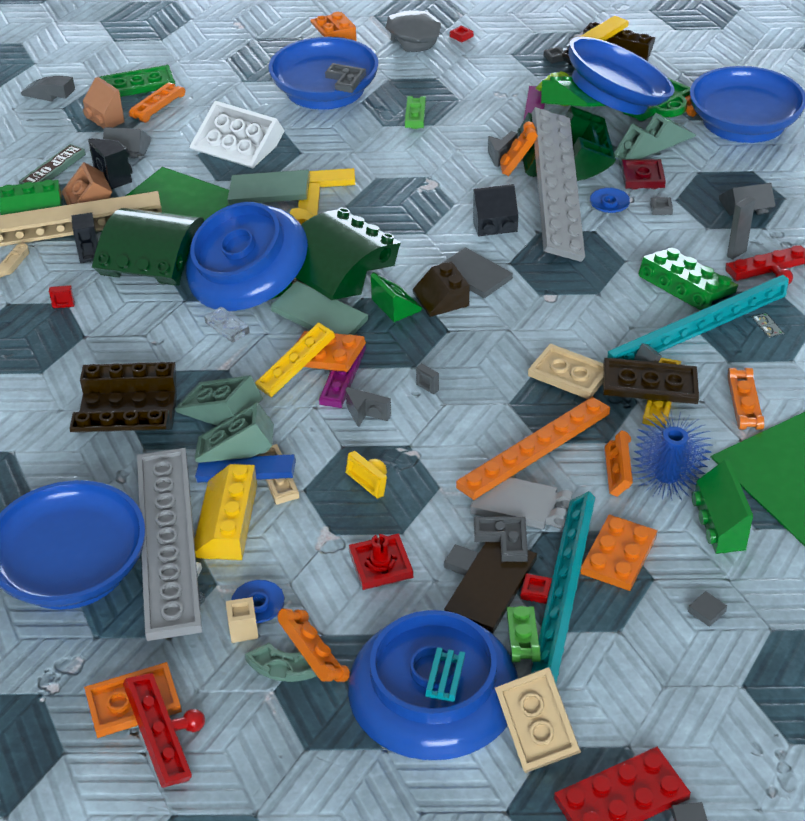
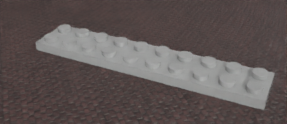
(557, 186)
(168, 546)

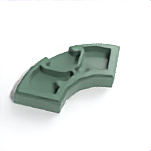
(279, 665)

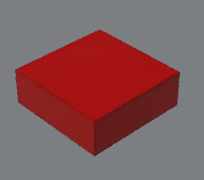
(461, 33)
(61, 296)
(536, 588)

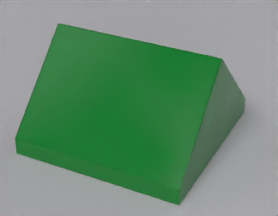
(392, 298)

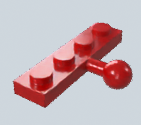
(770, 262)
(160, 730)

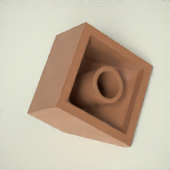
(103, 104)
(86, 186)

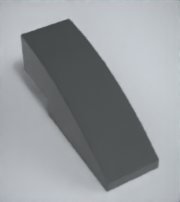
(50, 88)

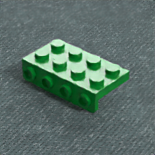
(685, 278)

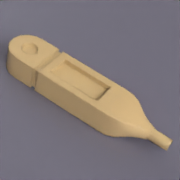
(13, 259)

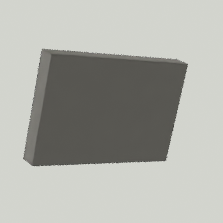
(480, 272)

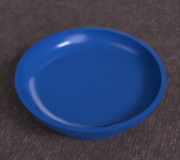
(302, 67)
(617, 76)
(747, 102)
(245, 256)
(69, 543)
(392, 680)

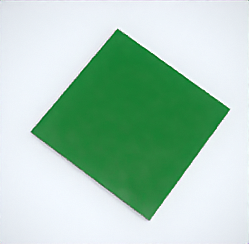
(184, 194)
(773, 471)

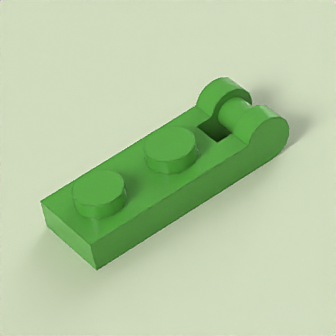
(415, 112)
(523, 634)

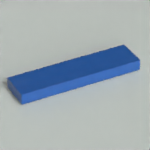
(265, 466)

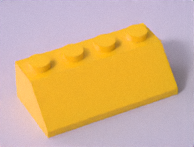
(226, 513)

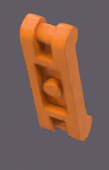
(156, 101)
(745, 399)
(311, 646)

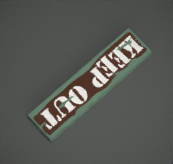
(55, 164)

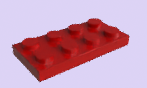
(625, 791)

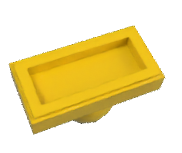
(368, 474)

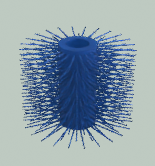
(671, 454)

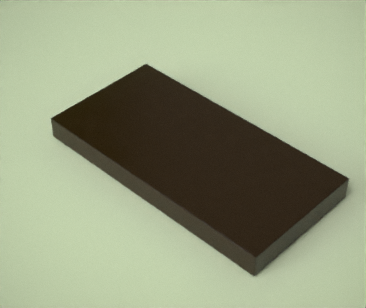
(650, 380)
(489, 587)

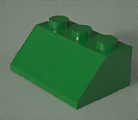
(30, 196)
(723, 509)

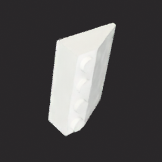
(237, 135)

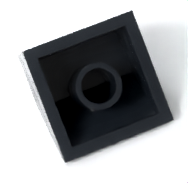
(112, 160)
(495, 210)

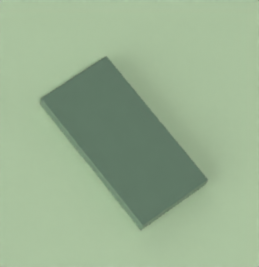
(269, 187)
(309, 307)

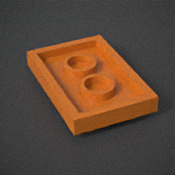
(338, 353)
(619, 552)
(111, 706)

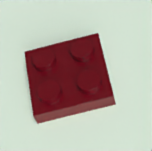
(643, 174)

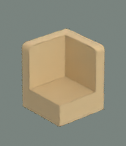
(242, 619)

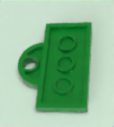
(671, 108)

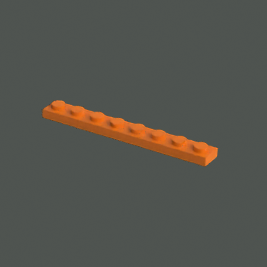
(532, 448)

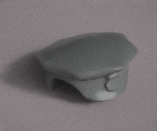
(414, 30)

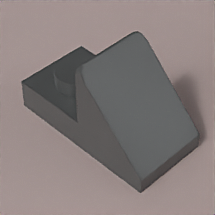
(499, 147)
(367, 404)

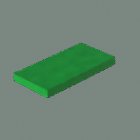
(140, 80)

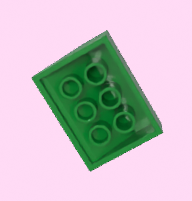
(565, 92)

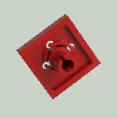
(379, 556)

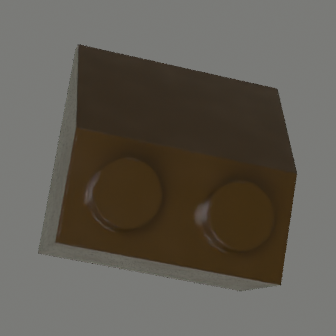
(442, 290)

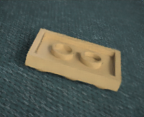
(568, 371)
(537, 720)

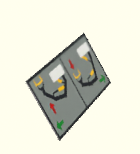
(767, 325)

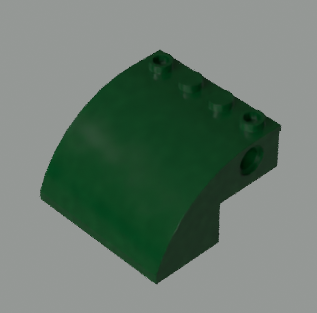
(590, 144)
(145, 244)
(342, 253)

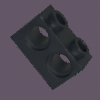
(85, 236)

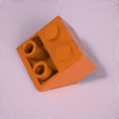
(335, 26)

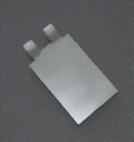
(527, 500)

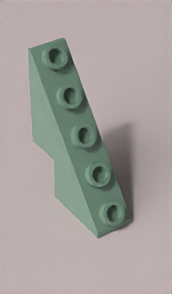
(656, 137)

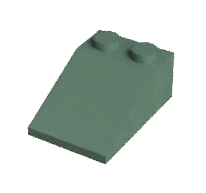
(220, 399)
(237, 437)

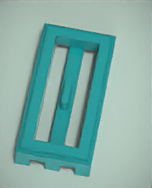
(448, 658)

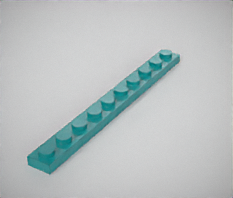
(706, 319)
(564, 584)

